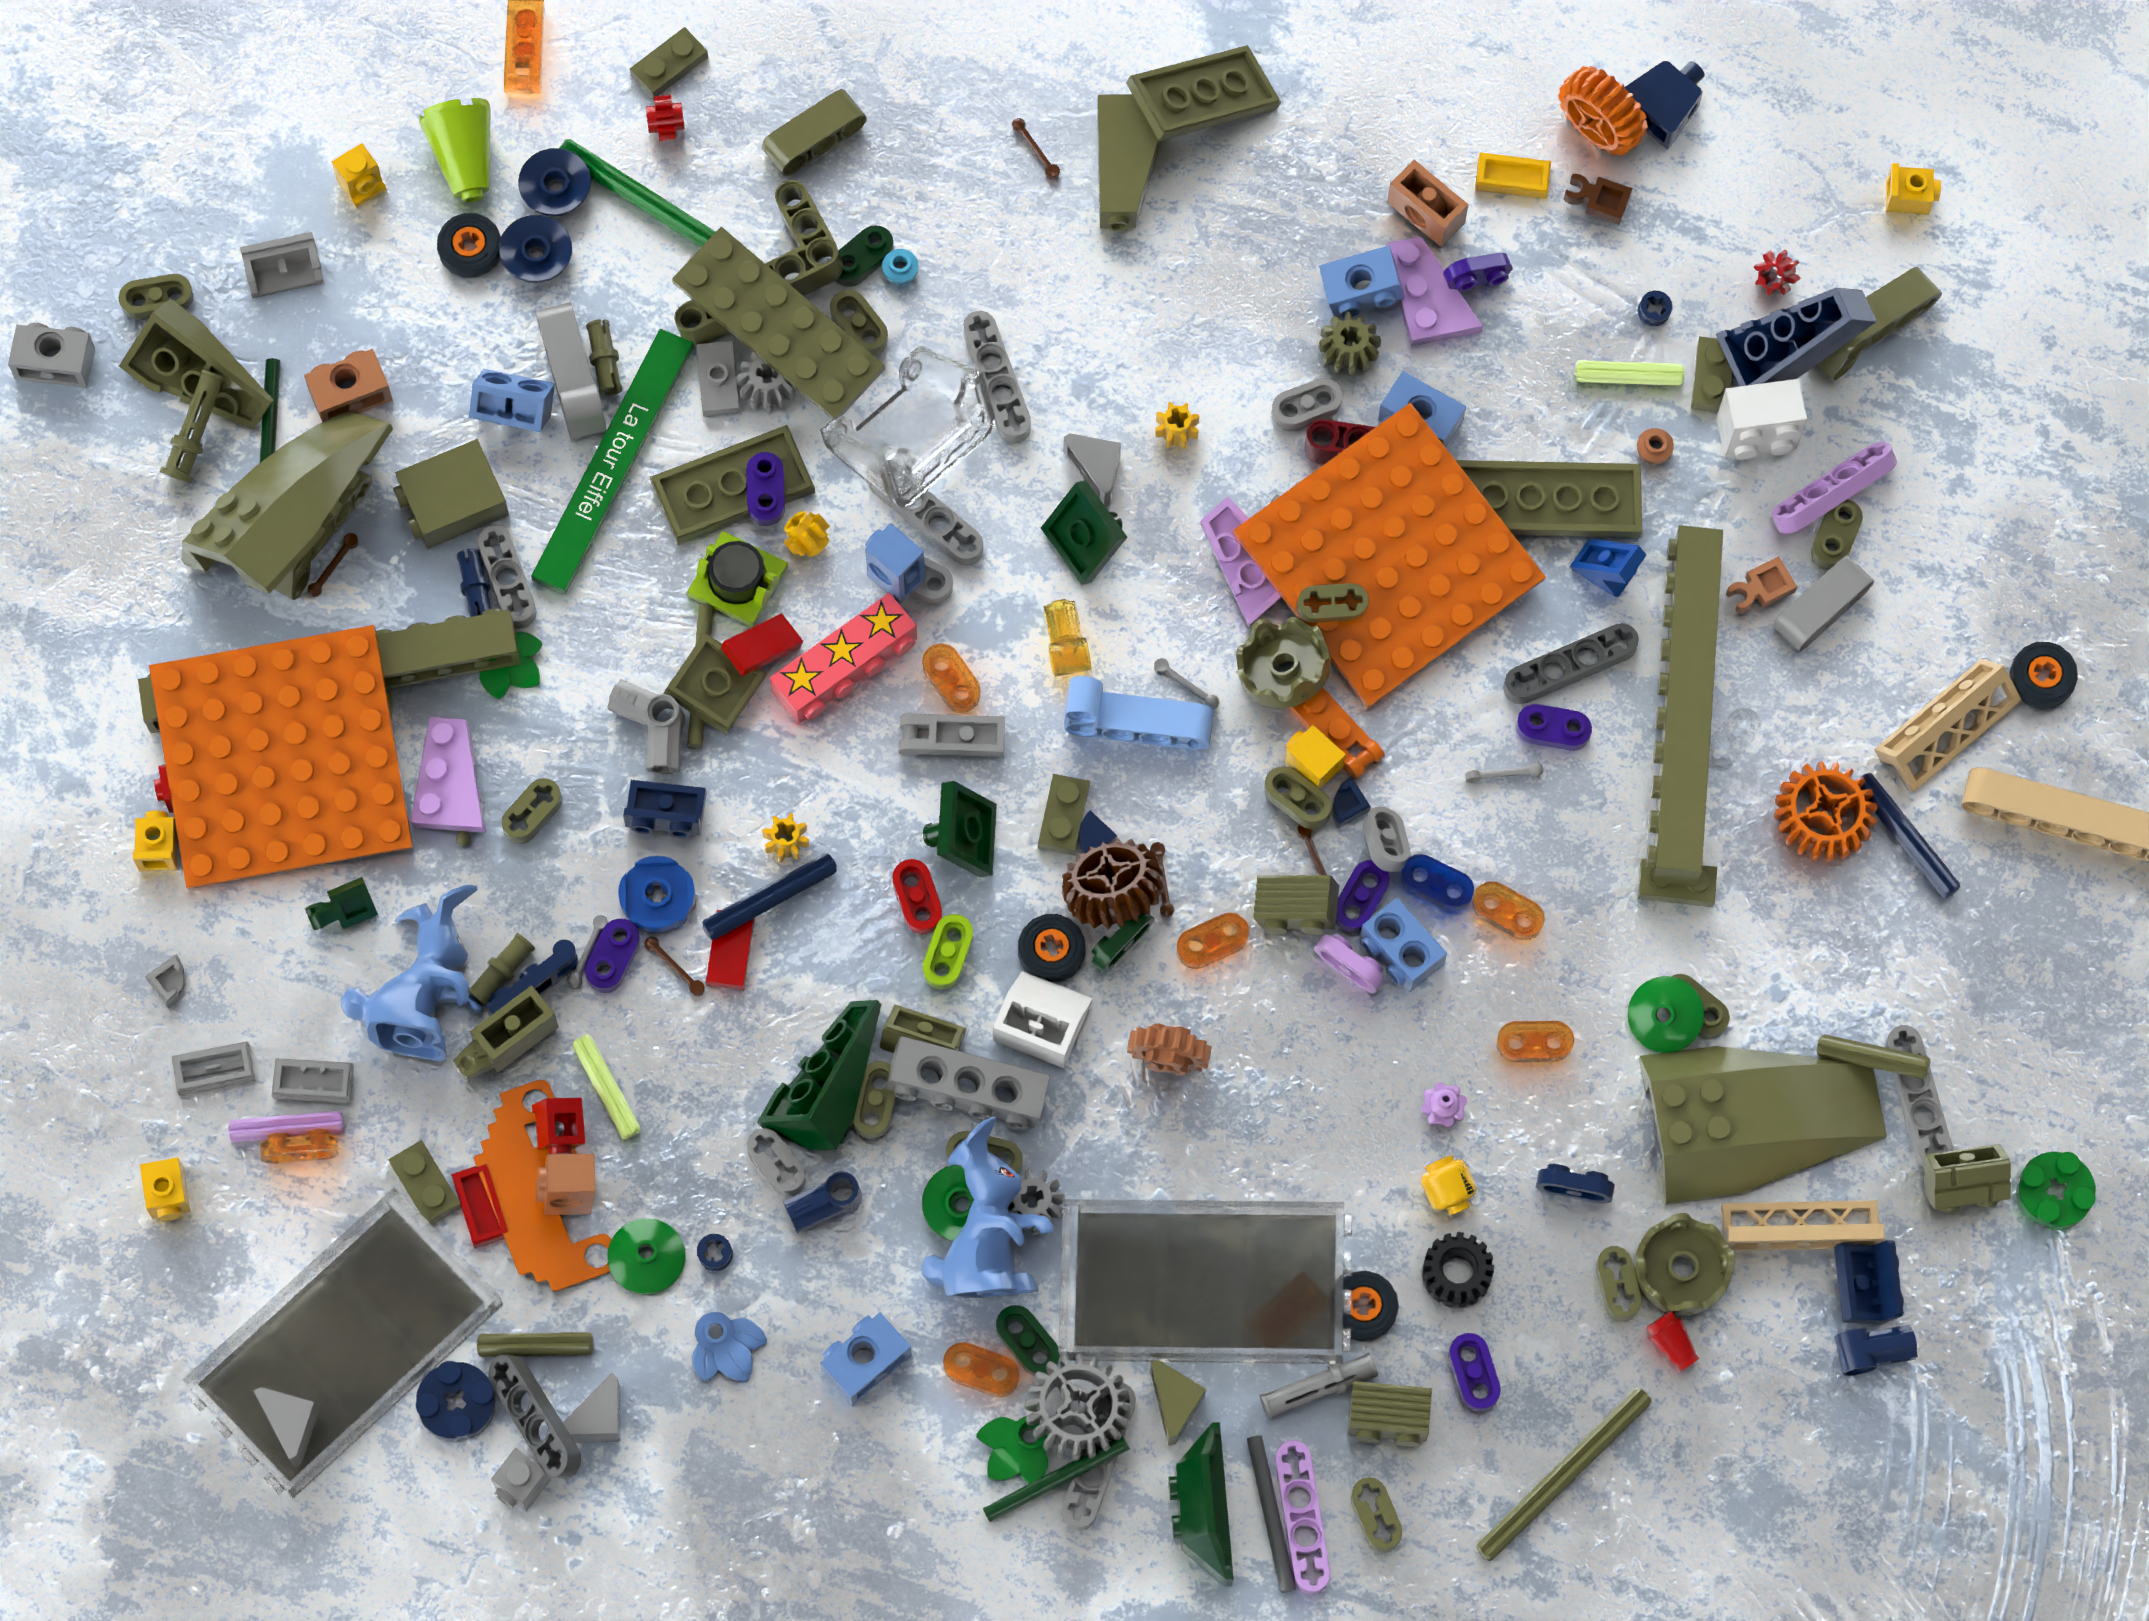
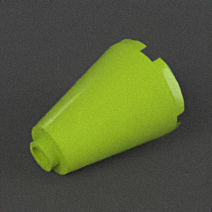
(461, 145)

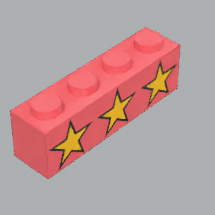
(844, 659)

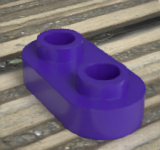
(1478, 270)
(765, 486)
(1554, 728)
(1360, 897)
(613, 954)
(1474, 1373)

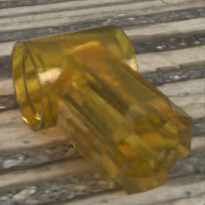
(1067, 648)

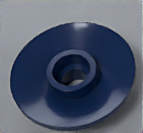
(550, 168)
(530, 235)

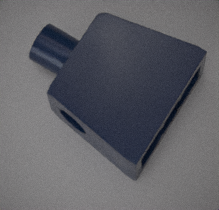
(1668, 98)

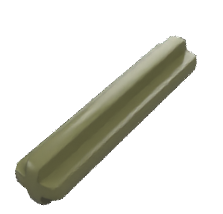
(1873, 1056)
(535, 1344)

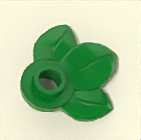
(523, 676)
(1011, 1452)

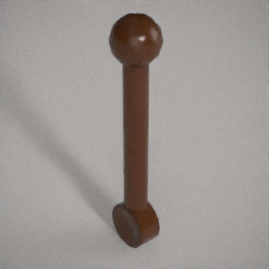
(1052, 170)
(350, 542)
(1305, 834)
(1166, 908)
(696, 987)

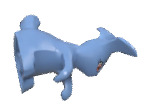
(403, 1008)
(982, 1254)

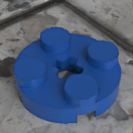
(641, 879)

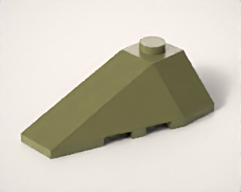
(174, 352)

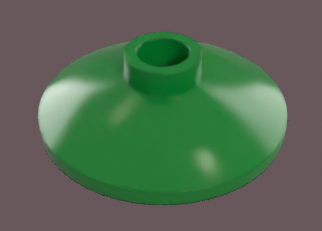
(1685, 1011)
(940, 1201)
(646, 1274)

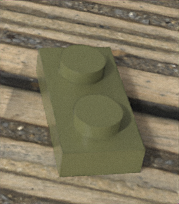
(669, 62)
(1711, 375)
(1063, 814)
(1698, 895)
(424, 1183)

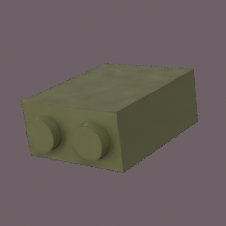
(450, 494)

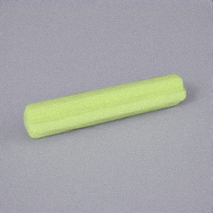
(1629, 372)
(606, 1087)

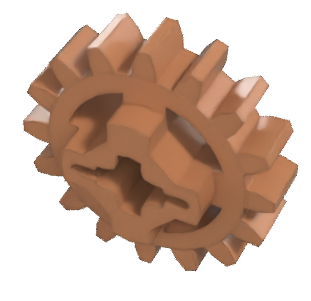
(1169, 1049)

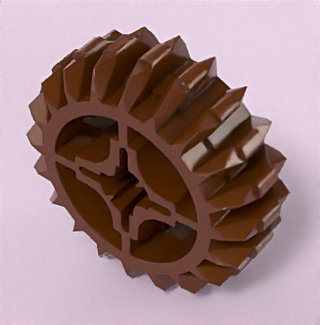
(1112, 883)

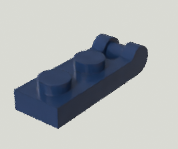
(541, 976)

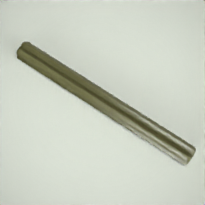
(1563, 1474)

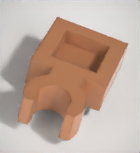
(1766, 583)

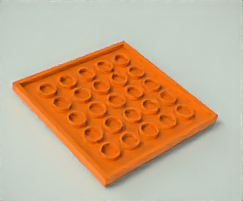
(1407, 531)
(280, 757)

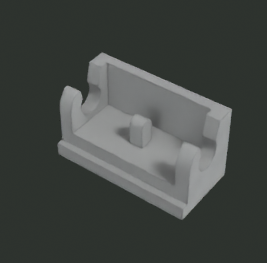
(282, 265)

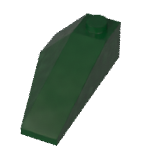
(825, 1093)

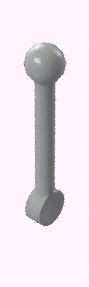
(1161, 667)
(1534, 769)
(575, 979)

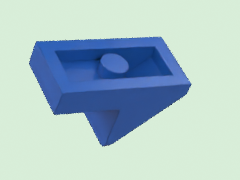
(1608, 564)

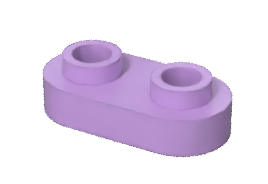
(1361, 971)

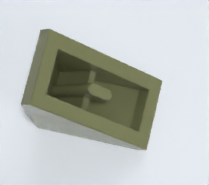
(1176, 1397)

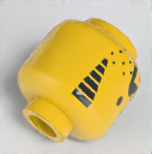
(1448, 1184)

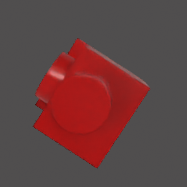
(567, 1116)

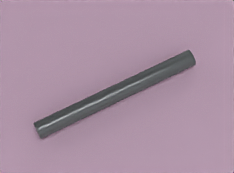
(1271, 1514)

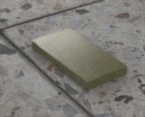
(1203, 92)
(714, 488)

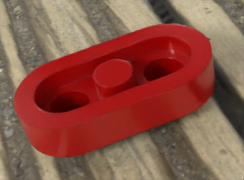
(917, 898)

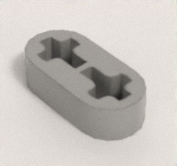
(769, 1167)

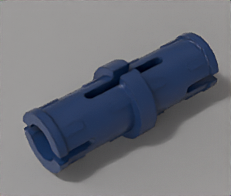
(474, 583)

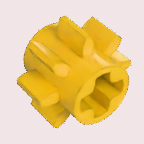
(1170, 431)
(806, 534)
(790, 829)

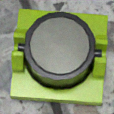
(737, 577)

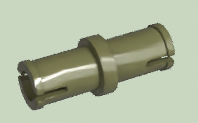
(604, 357)
(501, 969)

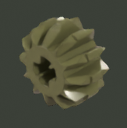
(1363, 341)

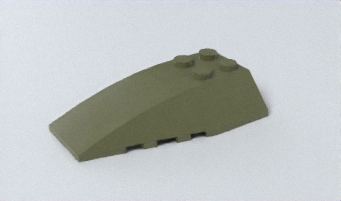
(280, 505)
(1754, 1117)

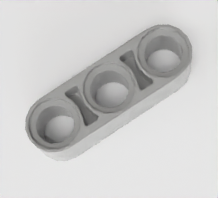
(1823, 603)

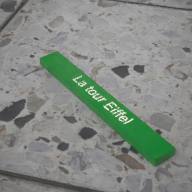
(612, 461)

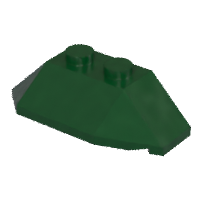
(1202, 1506)

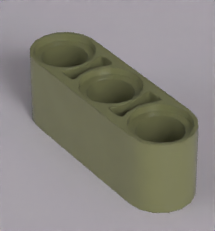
(813, 132)

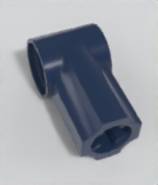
(818, 1202)
(1865, 1350)

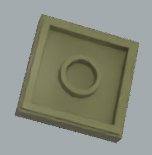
(712, 685)

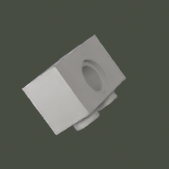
(67, 368)

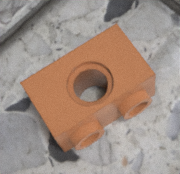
(1427, 203)
(367, 392)
(566, 1184)

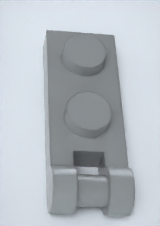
(952, 735)

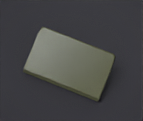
(920, 1027)

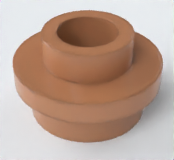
(1652, 455)

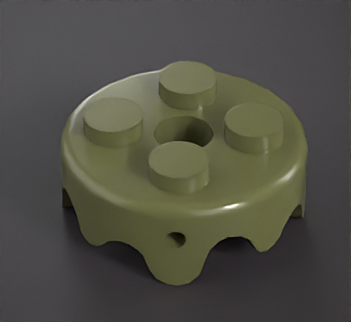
(1272, 646)
(1688, 1239)

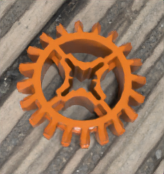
(1602, 110)
(1849, 798)

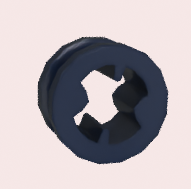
(1655, 298)
(726, 1252)

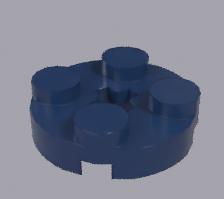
(460, 1423)

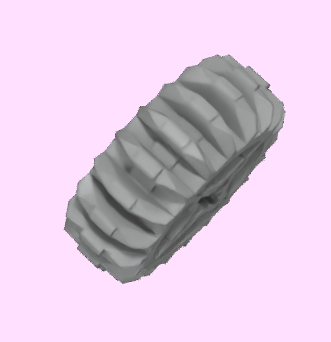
(1069, 1392)

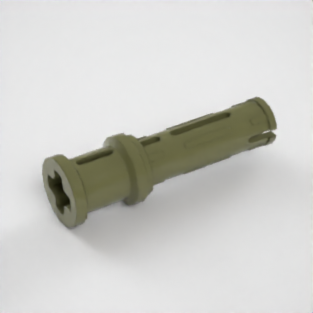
(210, 384)

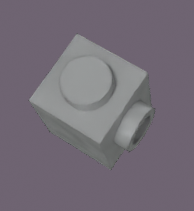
(519, 1481)

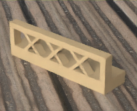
(1941, 714)
(1801, 1235)

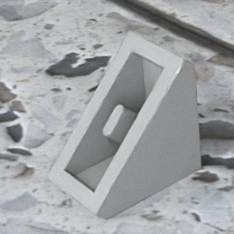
(1095, 462)
(598, 1415)
(290, 1419)

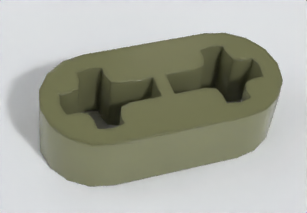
(1330, 594)
(525, 804)
(1627, 1281)
(1384, 1511)

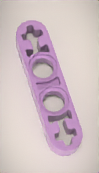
(1834, 487)
(1299, 1517)

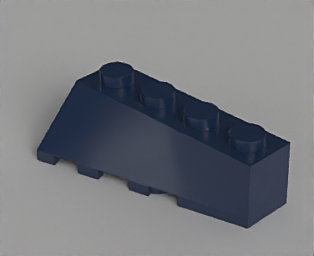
(1795, 337)

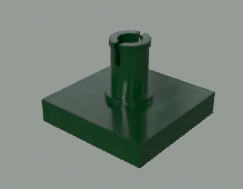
(1084, 532)
(964, 829)

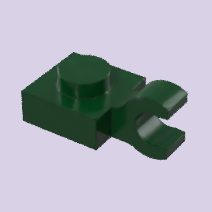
(347, 903)

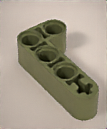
(1893, 308)
(298, 577)

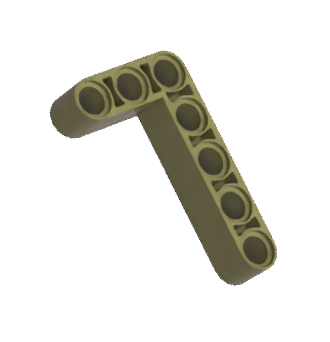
(800, 260)

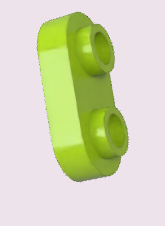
(947, 953)

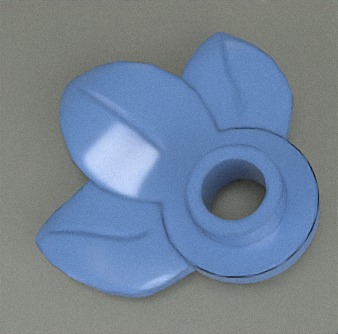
(730, 1351)

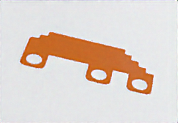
(534, 1239)

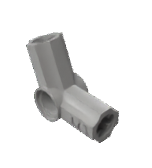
(662, 737)

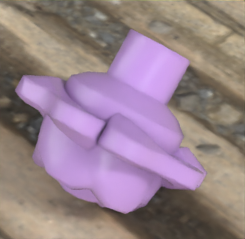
(1444, 1105)

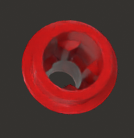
(1672, 1340)

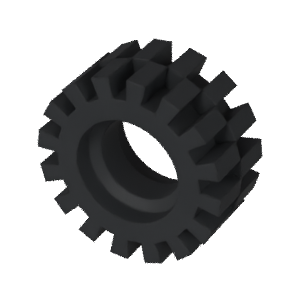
(1458, 1292)

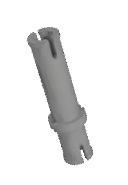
(1318, 1385)

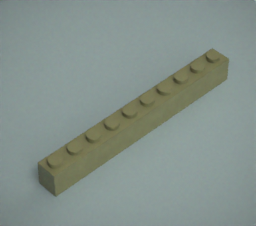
(422, 653)
(1686, 706)

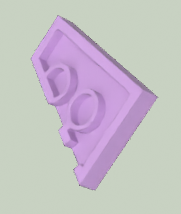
(1429, 306)
(1247, 582)
(447, 780)

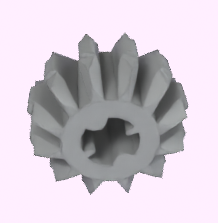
(759, 392)
(1045, 1191)

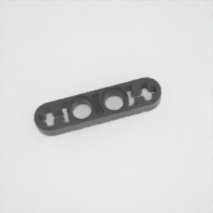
(1573, 667)
(539, 1410)

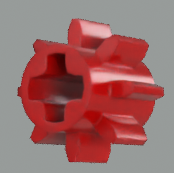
(665, 118)
(1785, 269)

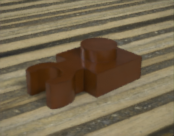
(1604, 199)

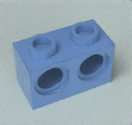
(511, 400)
(1411, 940)

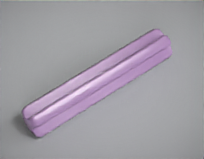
(295, 1125)

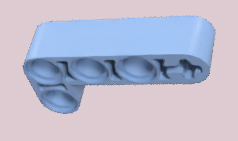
(1135, 718)

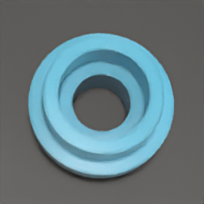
(903, 275)

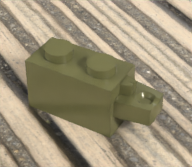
(507, 1035)

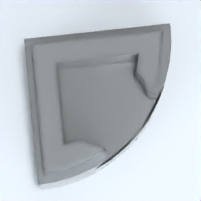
(168, 980)

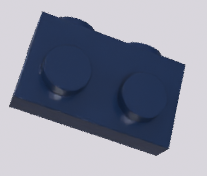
(665, 808)
(1869, 1282)

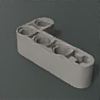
(571, 371)

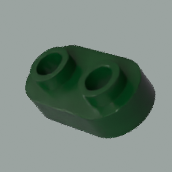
(865, 256)
(1111, 950)
(1027, 1342)

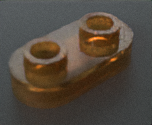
(953, 679)
(1509, 909)
(1213, 939)
(1534, 1041)
(313, 1146)
(979, 1371)

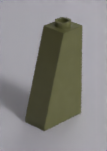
(1124, 160)

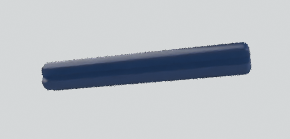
(1911, 839)
(769, 896)

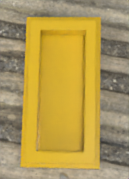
(1513, 175)

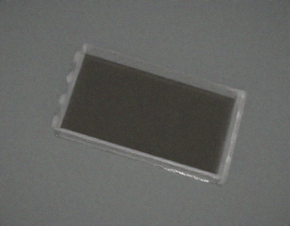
(1204, 1281)
(347, 1336)

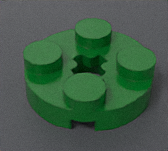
(2066, 1171)

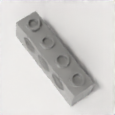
(1025, 1085)

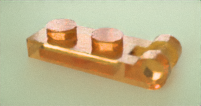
(524, 45)

